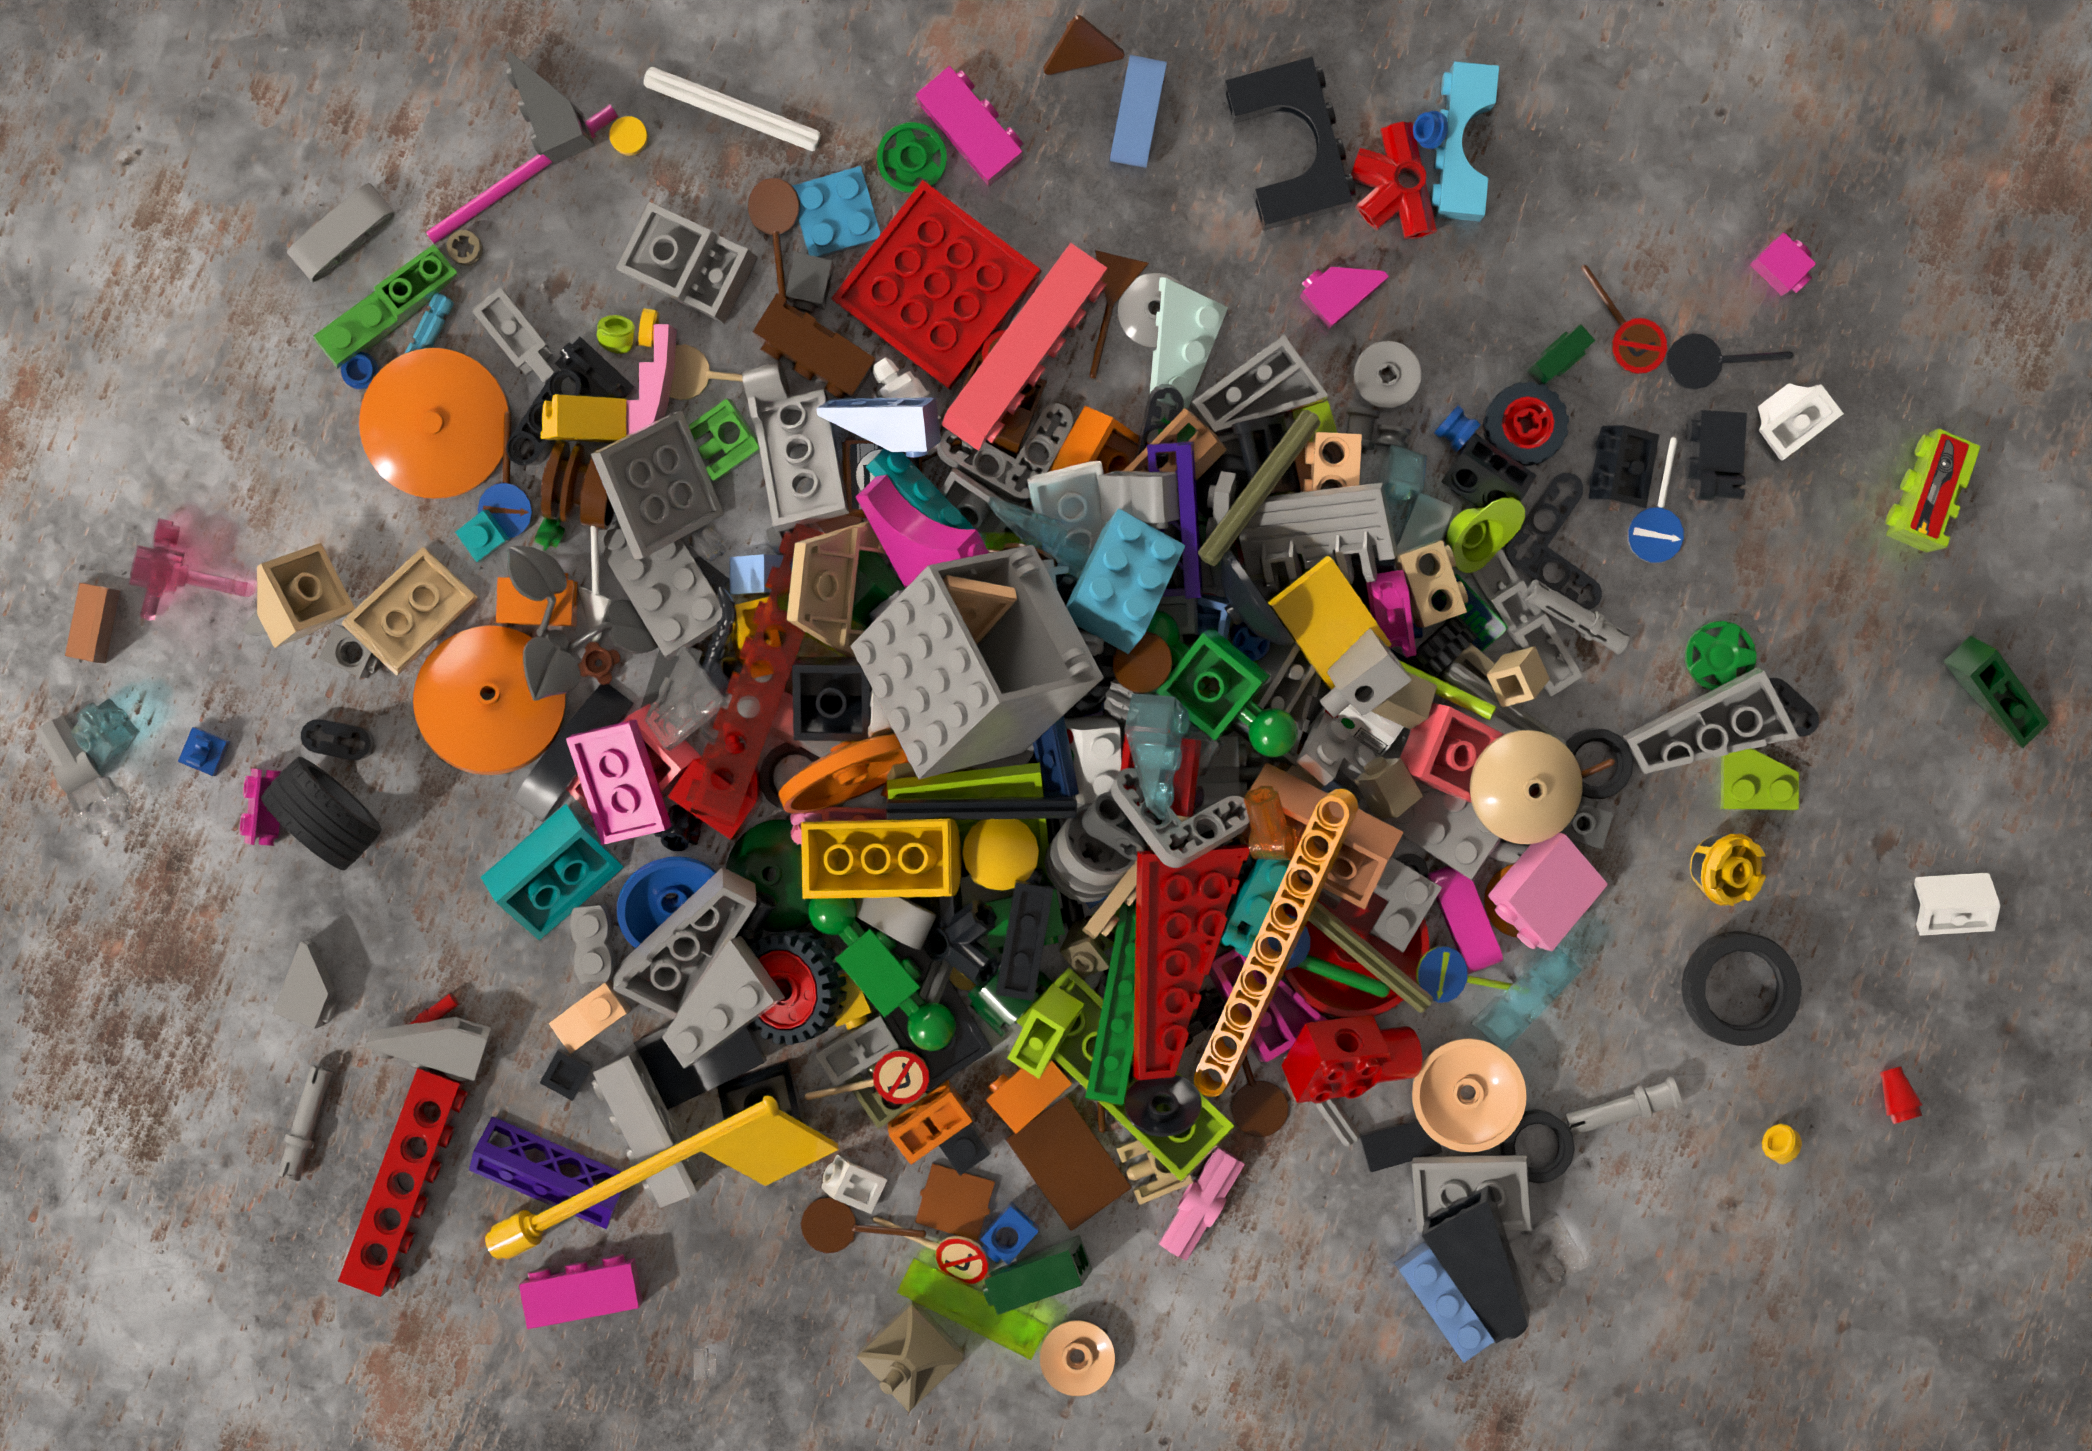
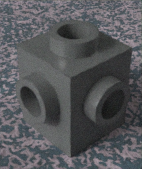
(1594, 828)

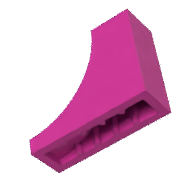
(911, 537)

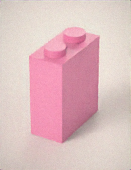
(1547, 891)

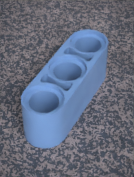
(1138, 111)

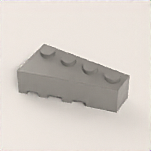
(1723, 721)
(684, 947)

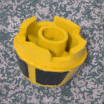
(1728, 868)

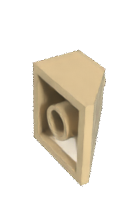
(299, 595)

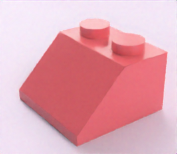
(1446, 749)

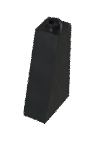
(1479, 1260)

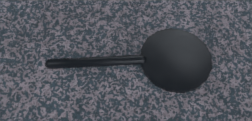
(1697, 360)

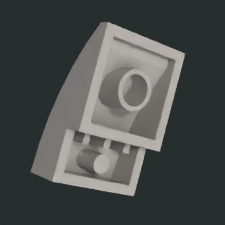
(687, 262)

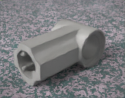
(72, 764)

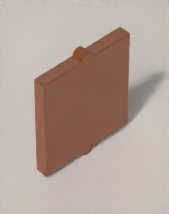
(955, 1202)

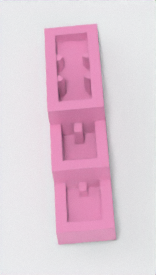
(654, 381)

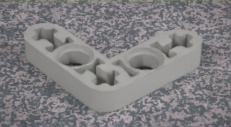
(1008, 466)
(1174, 831)

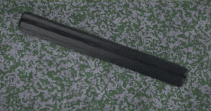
(981, 808)

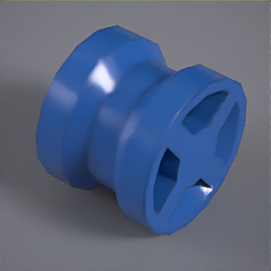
(1457, 428)
(1251, 645)

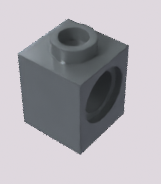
(809, 282)

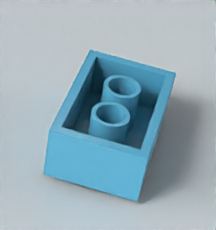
(1124, 580)

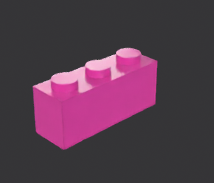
(970, 125)
(580, 1291)

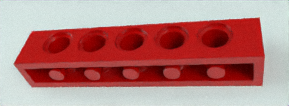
(360, 1267)

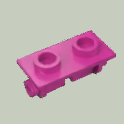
(257, 820)

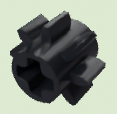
(684, 829)

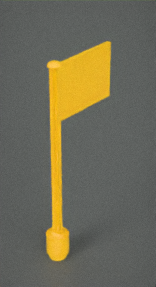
(754, 1142)

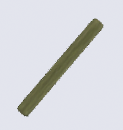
(1259, 487)
(1369, 958)

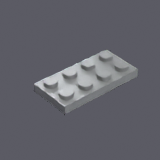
(664, 590)

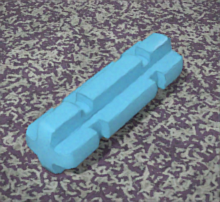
(431, 323)

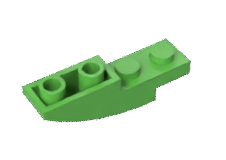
(387, 307)

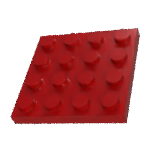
(936, 285)

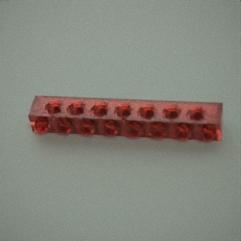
(726, 804)

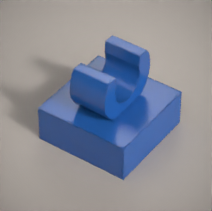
(204, 751)

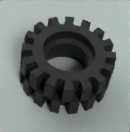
(1443, 646)

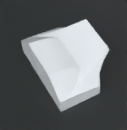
(1795, 417)

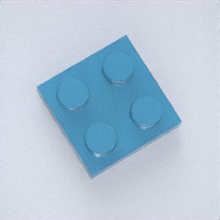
(836, 213)

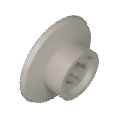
(1403, 366)

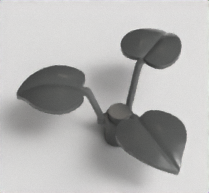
(546, 658)

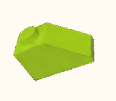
(1045, 1030)

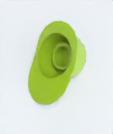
(1481, 532)

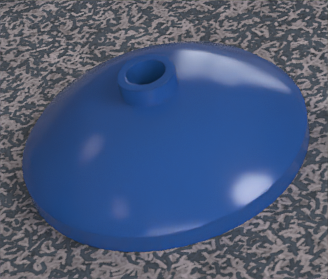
(643, 900)

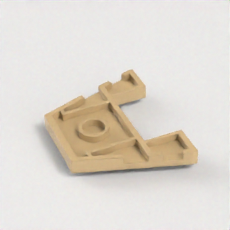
(825, 584)

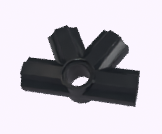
(956, 936)

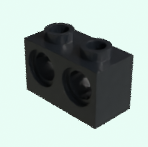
(1487, 474)

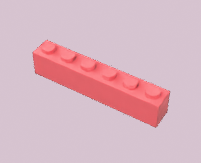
(1024, 347)

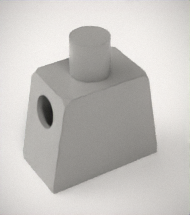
(1364, 676)

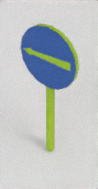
(1444, 975)

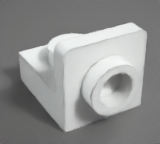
(853, 1184)

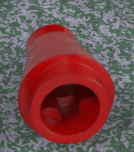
(1899, 1096)

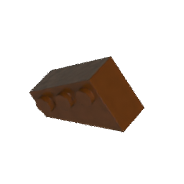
(813, 349)

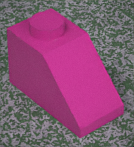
(1339, 291)

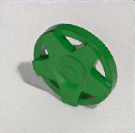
(911, 156)
(1719, 654)

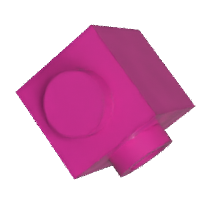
(1784, 264)

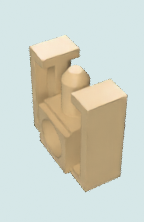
(1165, 1182)

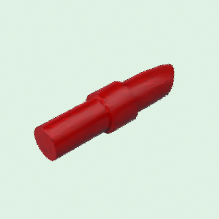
(438, 1010)

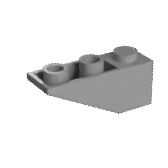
(442, 1044)

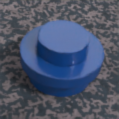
(1430, 129)
(360, 370)

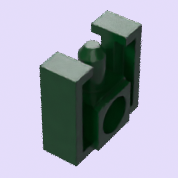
(1561, 355)

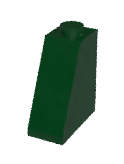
(1038, 1276)

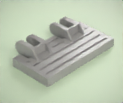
(1319, 526)

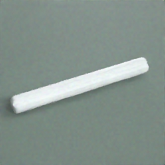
(732, 108)

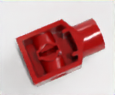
(1349, 1058)

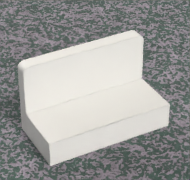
(1956, 904)

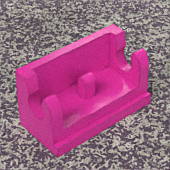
(1392, 610)

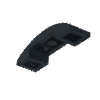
(556, 767)

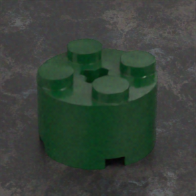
(1002, 1010)

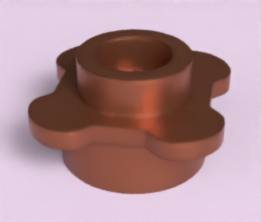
(594, 653)

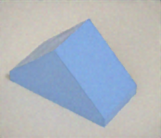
(751, 573)

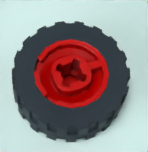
(1526, 422)

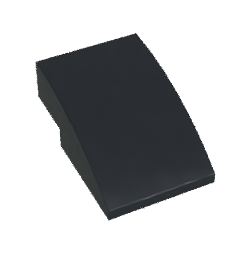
(721, 1065)

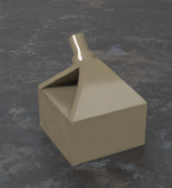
(910, 1355)

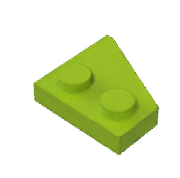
(1757, 782)

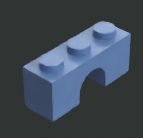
(1444, 1302)

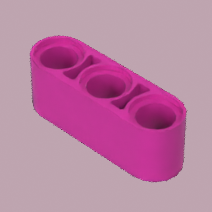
(1466, 919)

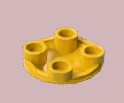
(1000, 853)

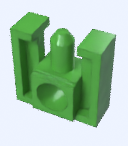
(716, 422)

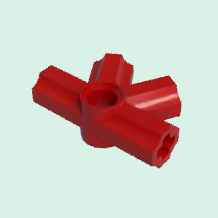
(1389, 195)

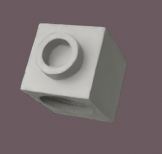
(336, 653)

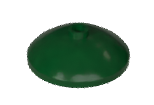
(768, 847)

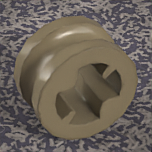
(456, 255)

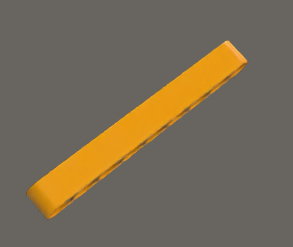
(1287, 931)

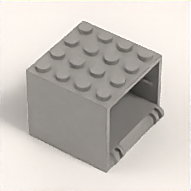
(966, 700)

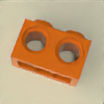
(929, 1122)

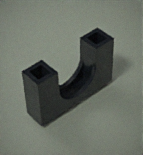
(1297, 91)

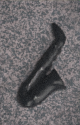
(717, 667)

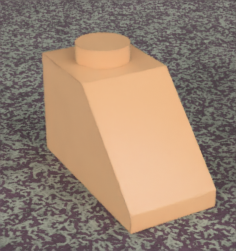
(590, 1016)

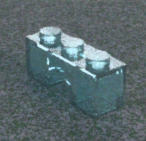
(1526, 999)

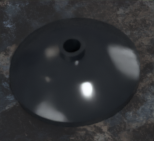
(1249, 604)

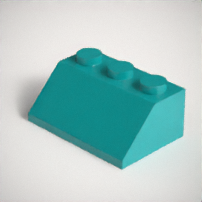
(551, 872)

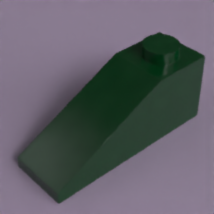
(1997, 690)

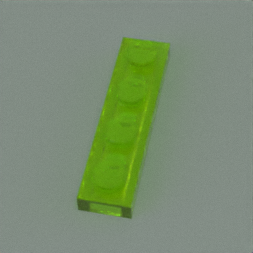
(969, 1308)

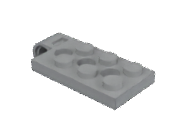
(768, 405)

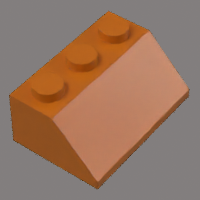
(1097, 439)

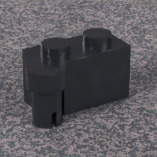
(1717, 454)

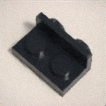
(1623, 465)

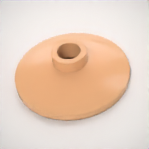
(1077, 1377)

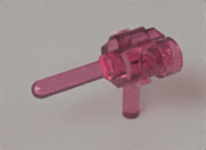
(163, 570)

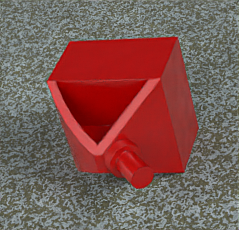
(721, 781)

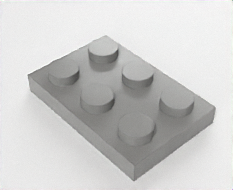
(1448, 1179)

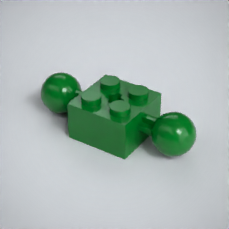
(1240, 679)
(882, 972)

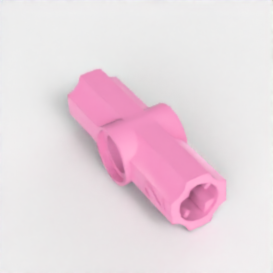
(1201, 1203)

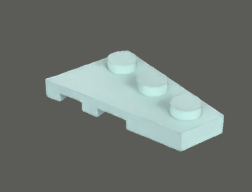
(1185, 338)

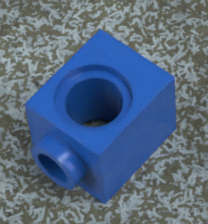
(1013, 1218)

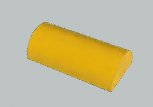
(880, 858)

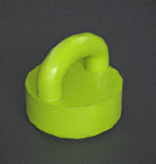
(615, 334)

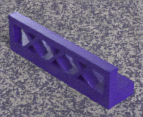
(1188, 516)
(537, 1178)

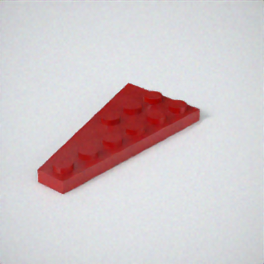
(1175, 945)

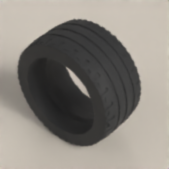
(321, 813)
(1787, 988)

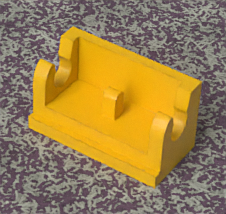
(584, 419)

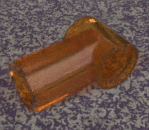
(1269, 834)

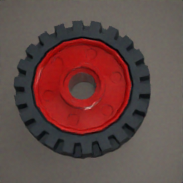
(814, 983)

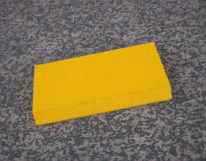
(1324, 616)

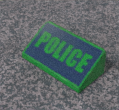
(1478, 616)

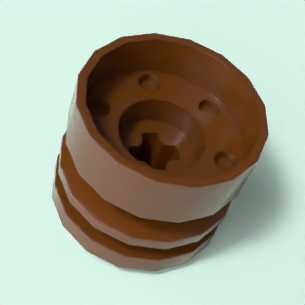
(573, 484)

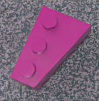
(1283, 1017)

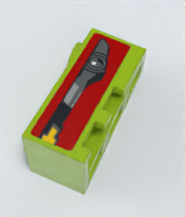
(1932, 491)

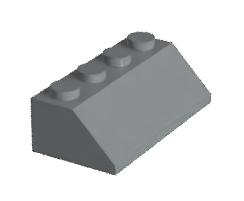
(646, 1126)

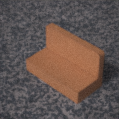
(92, 623)

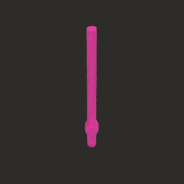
(509, 183)

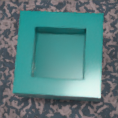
(482, 535)

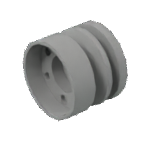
(1083, 864)

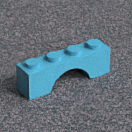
(1461, 189)

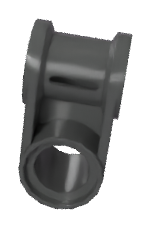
(1117, 831)

